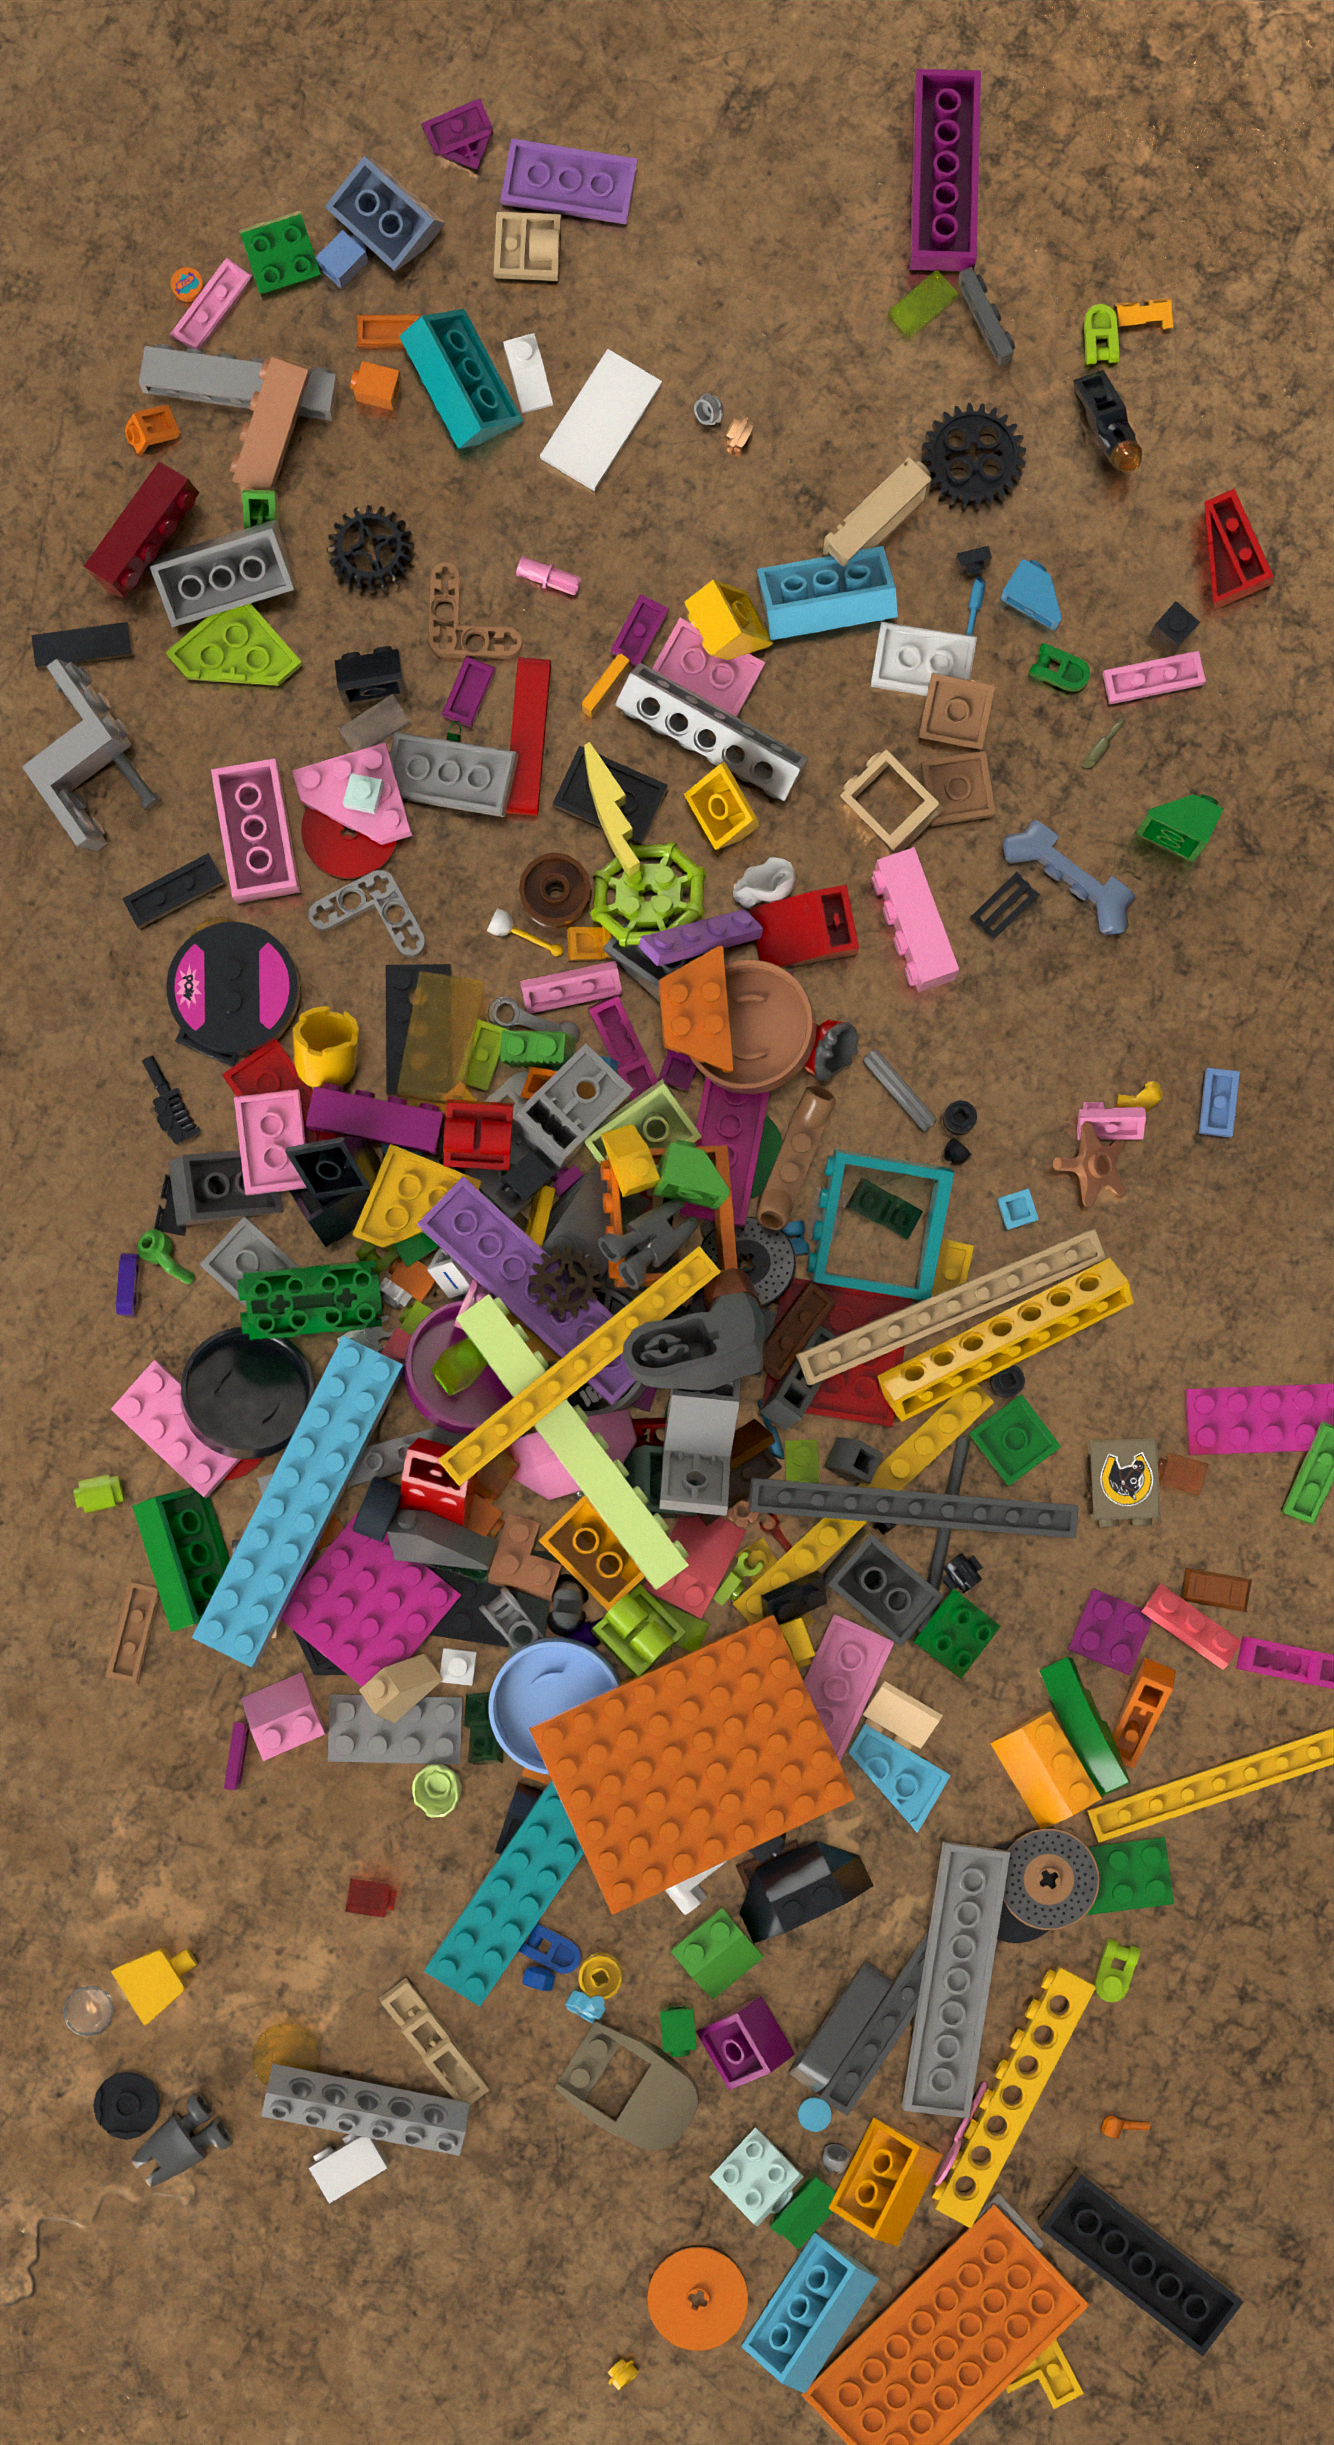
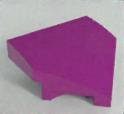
(460, 133)

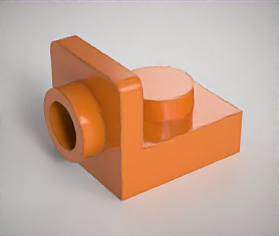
(151, 427)

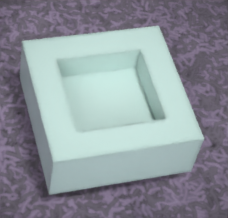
(363, 793)

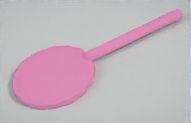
(952, 2153)

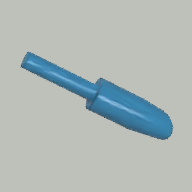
(975, 602)
(776, 1448)

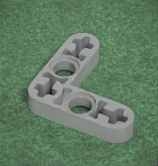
(382, 903)

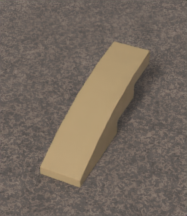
(433, 2043)

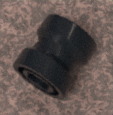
(958, 1123)
(1003, 1384)

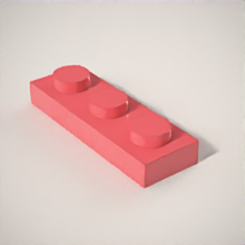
(1191, 1626)

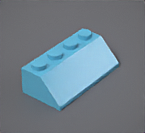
(826, 595)
(809, 2313)

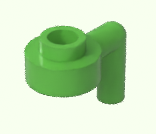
(155, 1248)

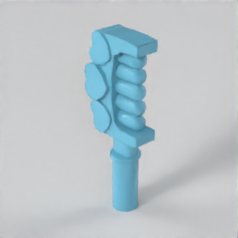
(584, 2006)

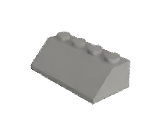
(223, 573)

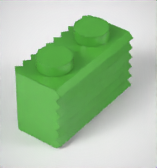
(536, 1048)

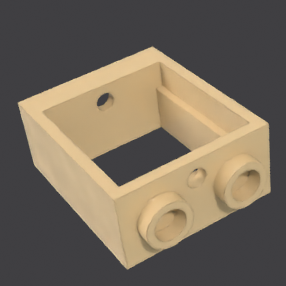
(914, 824)

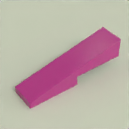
(623, 1044)
(1286, 1662)

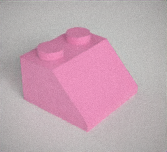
(283, 1716)

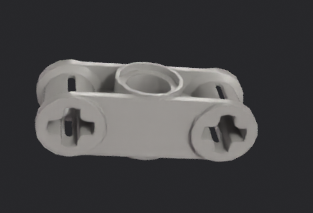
(509, 1618)

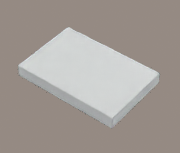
(911, 653)

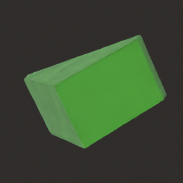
(260, 507)

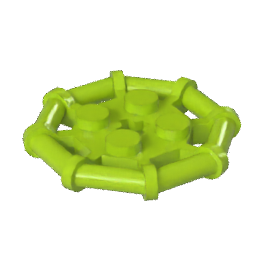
(653, 877)

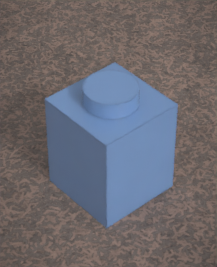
(342, 258)

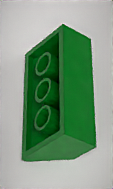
(183, 1552)

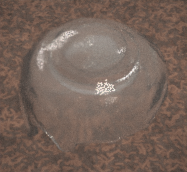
(88, 2011)

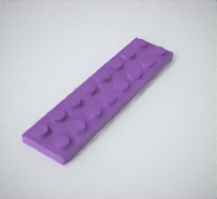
(502, 1261)

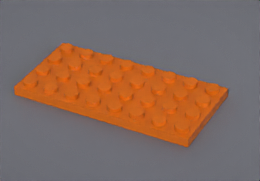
(948, 2341)

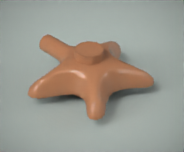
(1094, 1165)

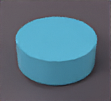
(814, 2114)

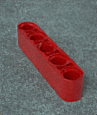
(529, 733)

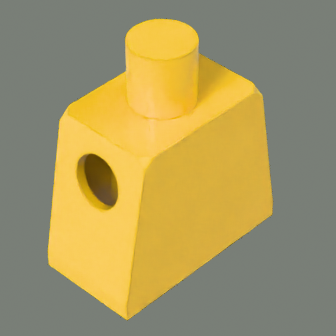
(154, 1980)

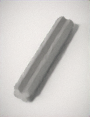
(899, 1089)

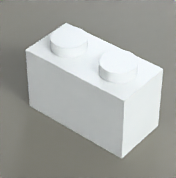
(348, 2165)

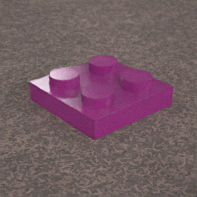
(1110, 1632)

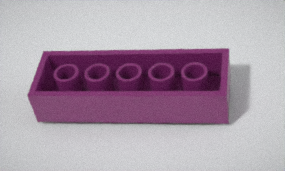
(945, 169)

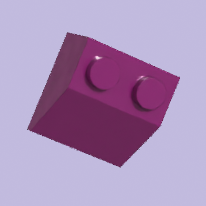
(745, 2043)

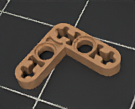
(460, 634)

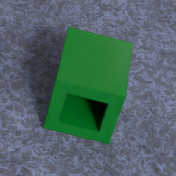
(678, 2030)

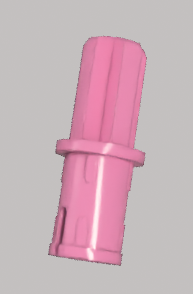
(548, 575)

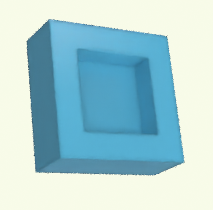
(1017, 1209)

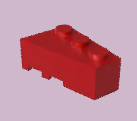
(1234, 552)

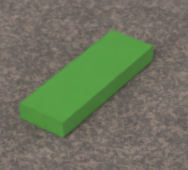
(1313, 1477)

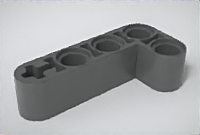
(841, 2028)

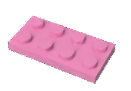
(156, 1415)
(844, 1677)

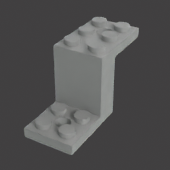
(78, 755)
(557, 1121)
(699, 1448)

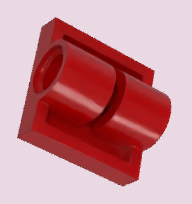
(478, 1134)

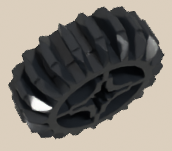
(359, 551)

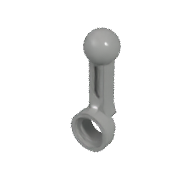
(528, 1020)

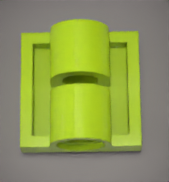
(638, 1631)

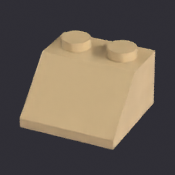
(901, 1715)

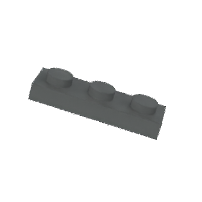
(987, 316)

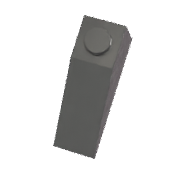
(792, 1393)
(437, 1541)

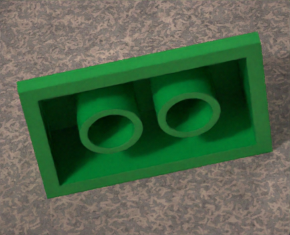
(1182, 824)

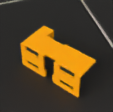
(1141, 314)

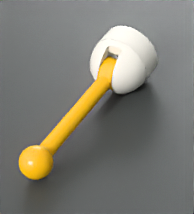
(503, 924)

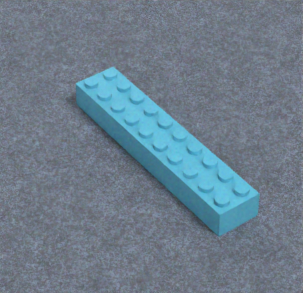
(299, 1502)

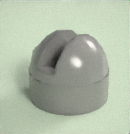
(836, 2151)

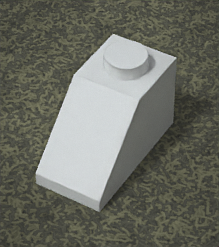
(528, 373)

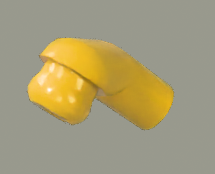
(1146, 1098)

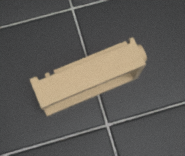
(880, 512)

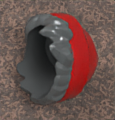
(832, 1049)

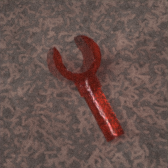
(777, 1534)

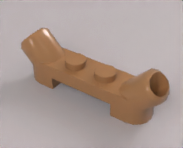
(794, 1157)

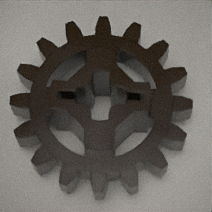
(549, 1279)

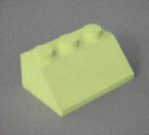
(655, 1116)

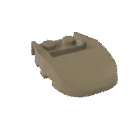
(658, 2107)

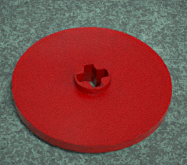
(341, 854)

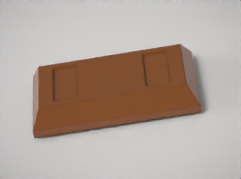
(1216, 1589)

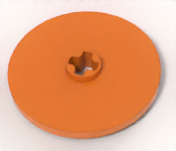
(708, 2323)

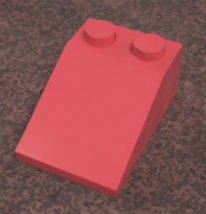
(708, 1560)

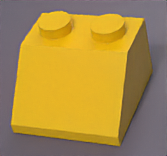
(727, 621)
(722, 808)

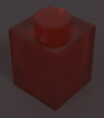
(370, 1897)

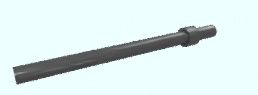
(944, 1534)

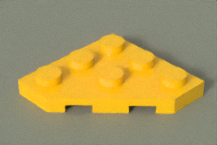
(403, 1195)

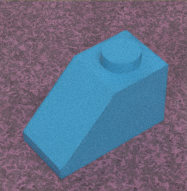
(1033, 593)

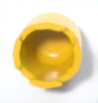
(325, 1047)

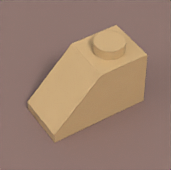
(400, 1687)

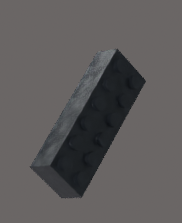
(1140, 2262)

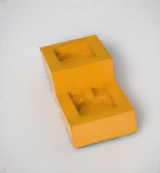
(588, 943)

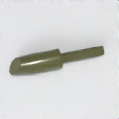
(1101, 746)

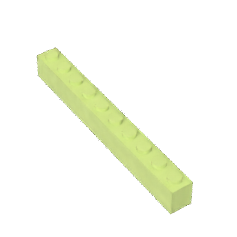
(576, 1446)

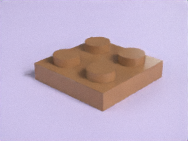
(956, 711)
(960, 786)

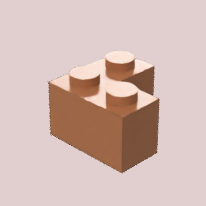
(517, 1567)

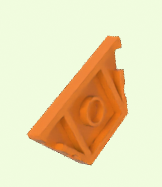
(697, 1011)

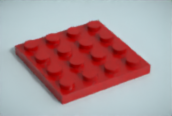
(857, 1391)

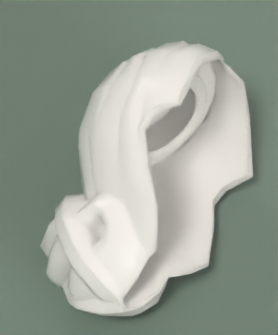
(765, 882)

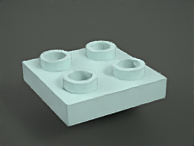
(757, 2177)

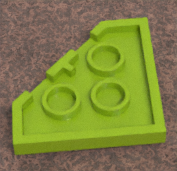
(235, 649)

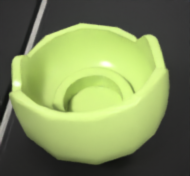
(436, 1790)

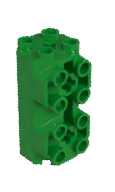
(310, 1299)

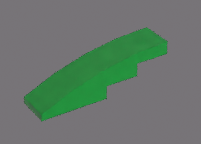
(1084, 1726)

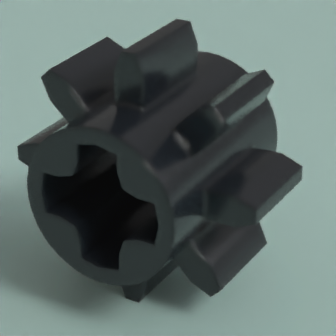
(962, 1573)

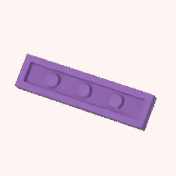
(700, 937)

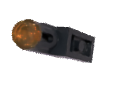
(1109, 420)

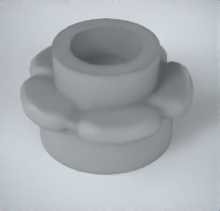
(709, 409)

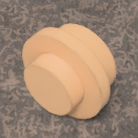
(739, 431)

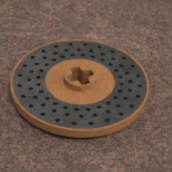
(1075, 1885)

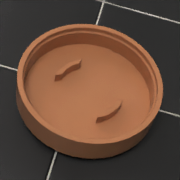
(769, 1028)

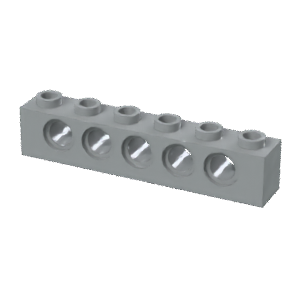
(728, 729)
(366, 2109)

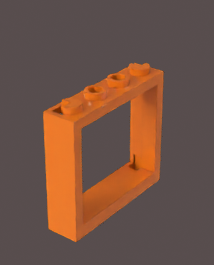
(723, 1215)

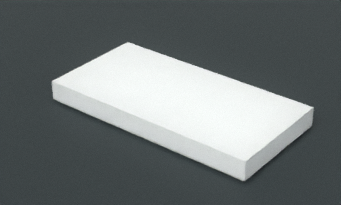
(601, 420)

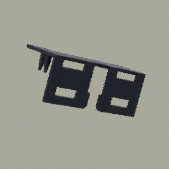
(168, 1218)

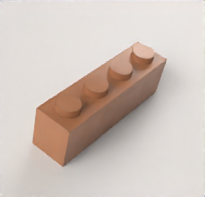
(271, 423)

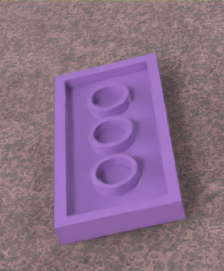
(569, 181)

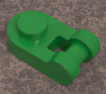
(1072, 672)

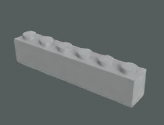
(225, 380)

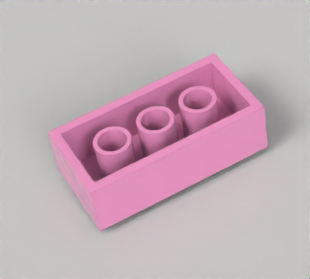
(255, 831)
(915, 919)

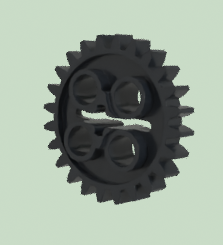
(977, 483)

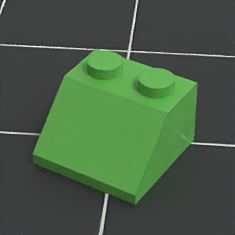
(690, 1175)
(716, 1952)

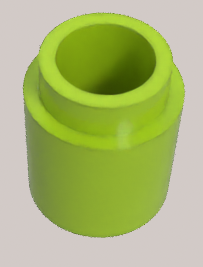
(98, 1493)

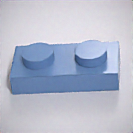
(1219, 1102)

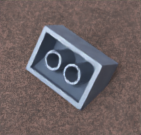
(384, 214)

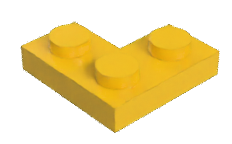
(1054, 2375)

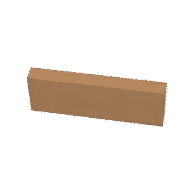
(133, 1632)

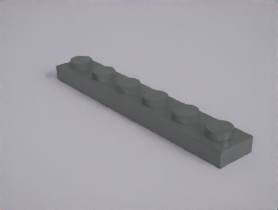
(877, 2036)

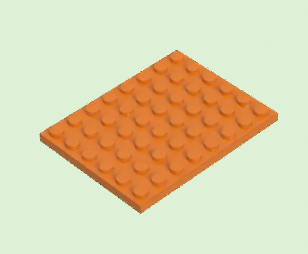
(692, 1764)

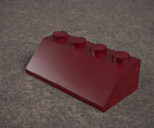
(141, 530)

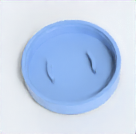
(539, 1684)

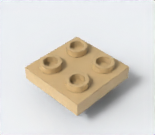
(527, 246)

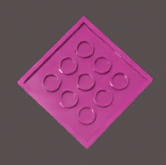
(366, 1605)

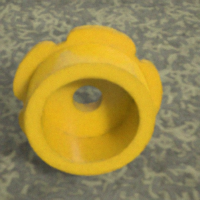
(622, 2374)

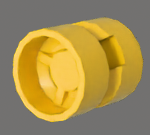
(600, 1975)

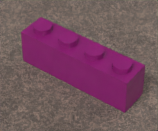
(376, 1119)

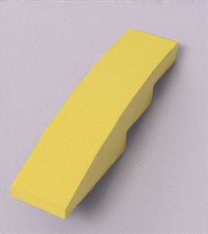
(607, 800)

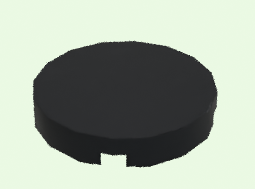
(127, 2104)

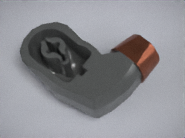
(705, 1346)

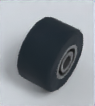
(377, 1509)

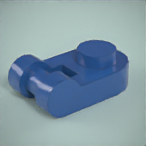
(562, 1955)

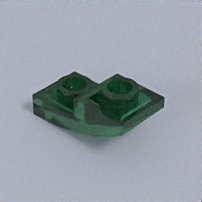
(884, 1209)
(482, 1743)

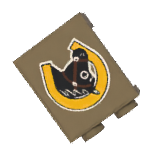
(1124, 1481)

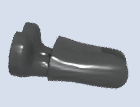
(652, 1237)
(567, 1606)
(174, 2147)

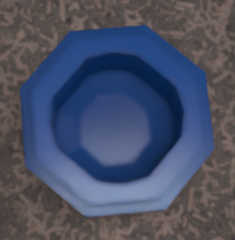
(539, 1978)

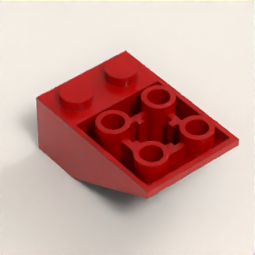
(807, 928)
(431, 1488)

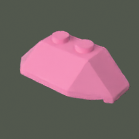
(546, 1474)

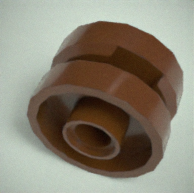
(550, 873)

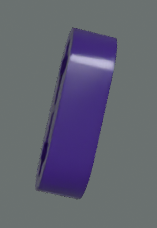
(127, 1284)

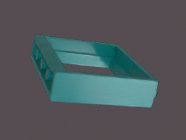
(933, 1233)

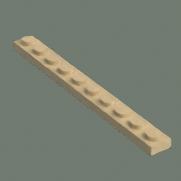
(950, 1306)

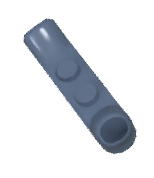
(1038, 844)

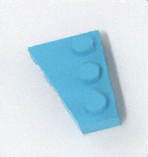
(900, 1774)

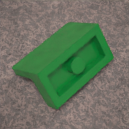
(804, 2211)

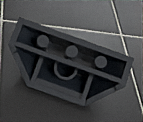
(801, 1889)

